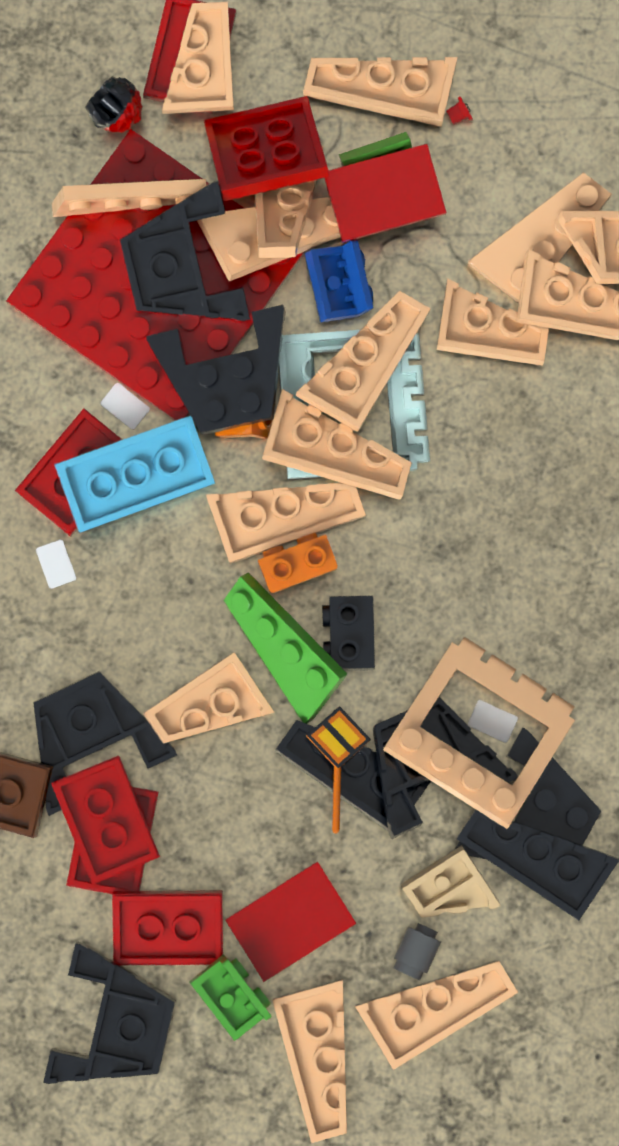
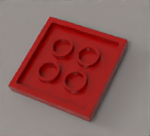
(266, 148)

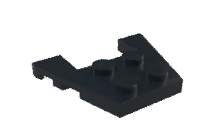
(166, 266)
(229, 388)
(87, 719)
(398, 777)
(554, 802)
(128, 1029)

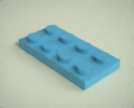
(134, 474)

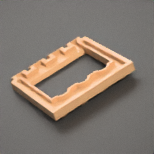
(455, 770)

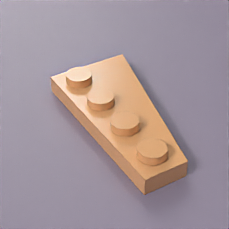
(397, 88)
(539, 231)
(236, 239)

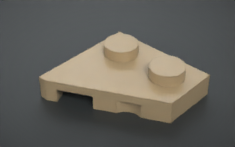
(449, 886)

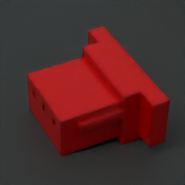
(459, 112)

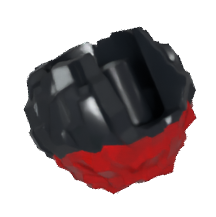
(115, 105)

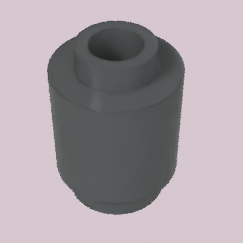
(417, 951)

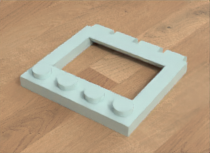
(406, 416)

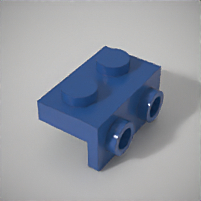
(339, 281)

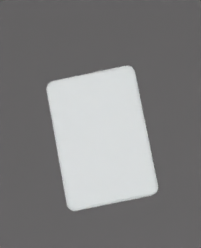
(125, 406)
(56, 564)
(492, 721)

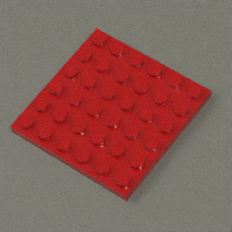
(86, 299)

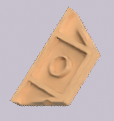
(596, 241)

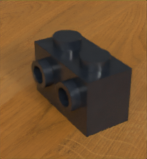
(350, 631)

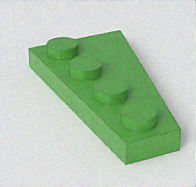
(291, 655)

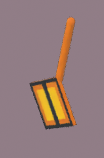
(338, 741)

